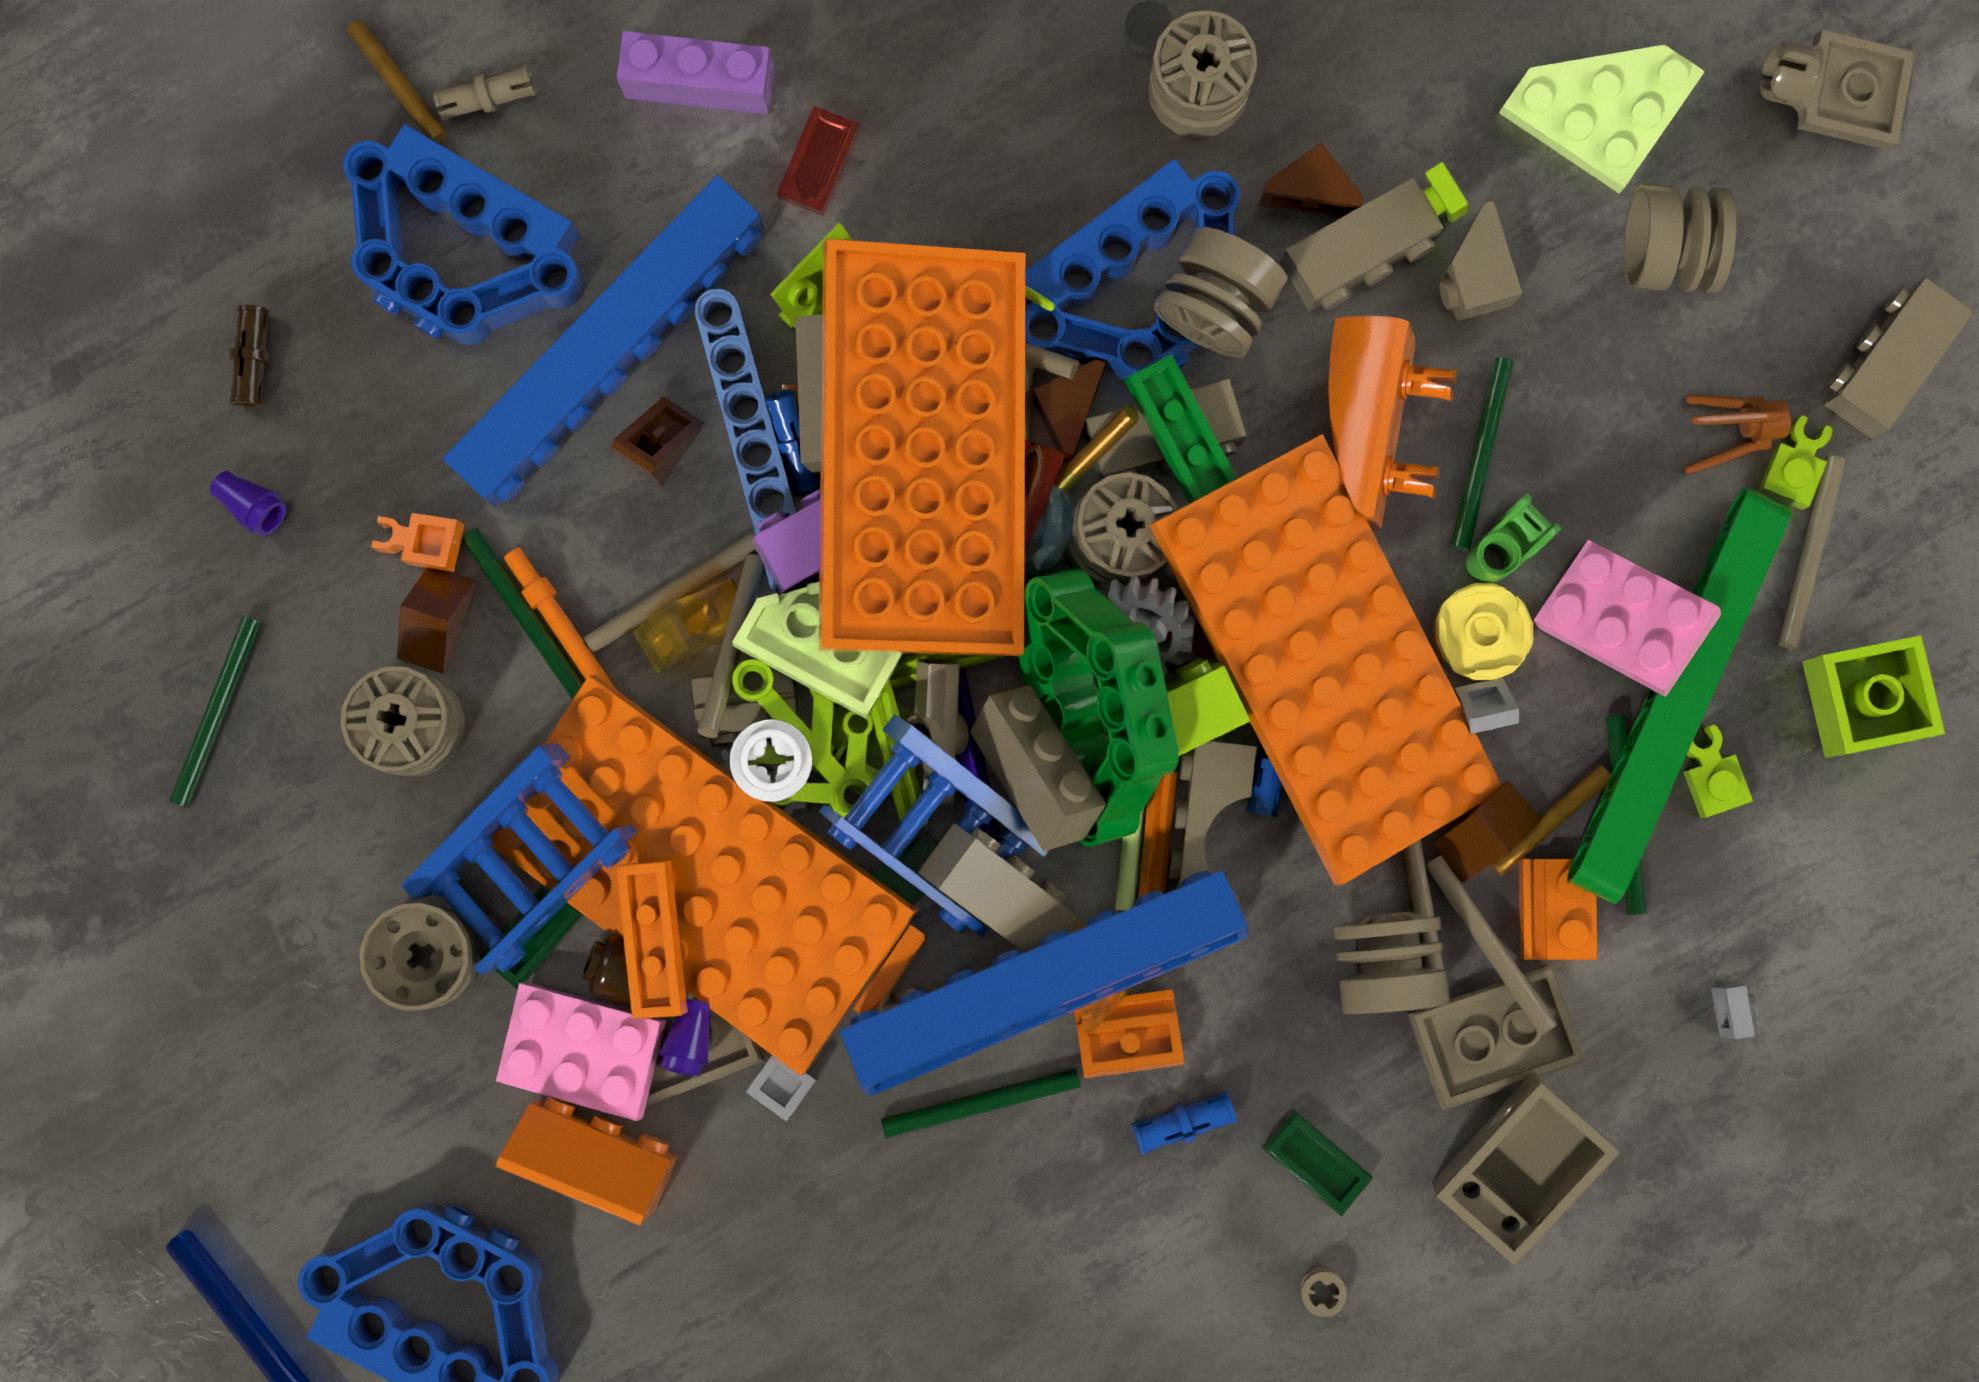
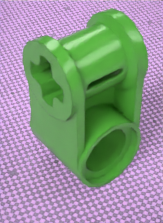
(1515, 536)

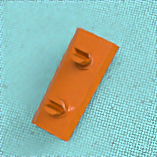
(1367, 395)

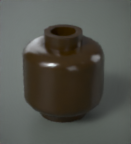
(608, 971)

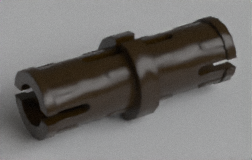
(249, 356)

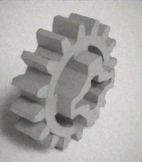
(1159, 613)

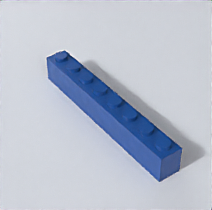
(606, 342)
(1044, 982)

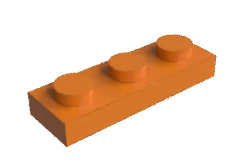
(651, 939)

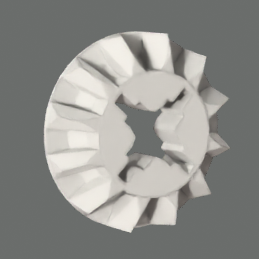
(752, 744)

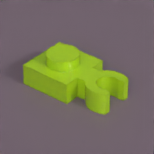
(1444, 194)
(1794, 470)
(1715, 781)

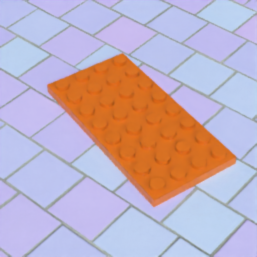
(922, 449)
(1327, 659)
(766, 910)

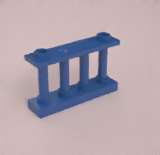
(945, 780)
(473, 843)

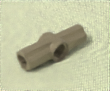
(938, 715)

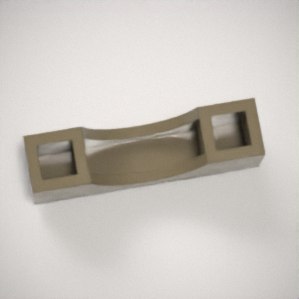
(1216, 777)

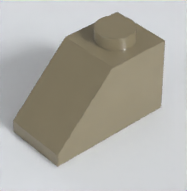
(1481, 271)

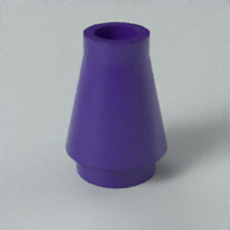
(252, 505)
(688, 1041)

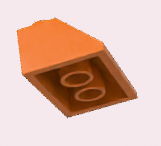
(589, 1159)

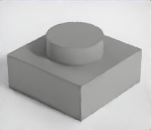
(1487, 705)
(1734, 1011)
(780, 1088)

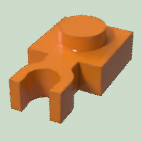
(426, 541)

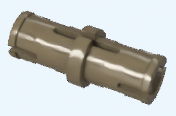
(485, 92)

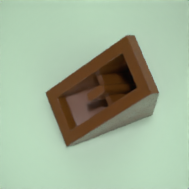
(1312, 186)
(1067, 404)
(657, 440)
(433, 618)
(1486, 832)

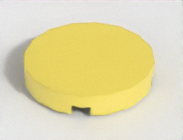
(1482, 632)

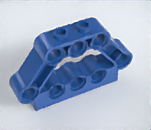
(1165, 193)
(497, 301)
(516, 1312)

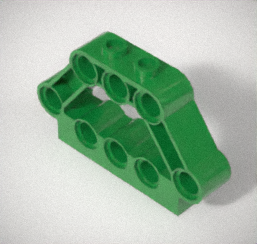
(1080, 632)

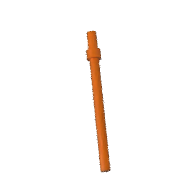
(541, 596)

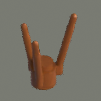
(1757, 419)

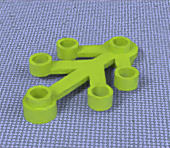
(818, 740)

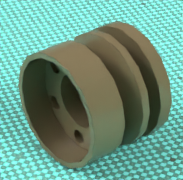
(1194, 100)
(1679, 238)
(1220, 292)
(1101, 546)
(431, 729)
(390, 954)
(1391, 964)

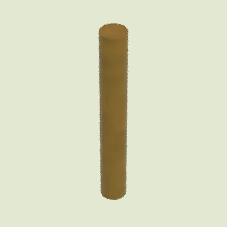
(396, 81)
(1097, 448)
(1554, 817)

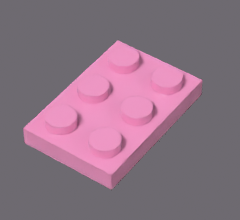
(1627, 617)
(580, 1051)

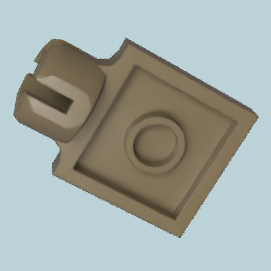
(1842, 87)

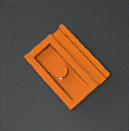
(1555, 915)
(1134, 1037)

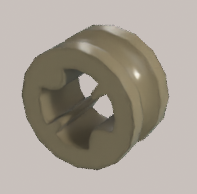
(1327, 1277)

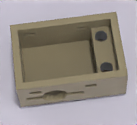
(1526, 1165)

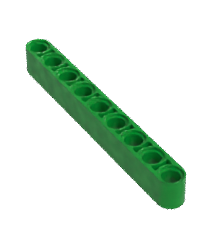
(1669, 723)

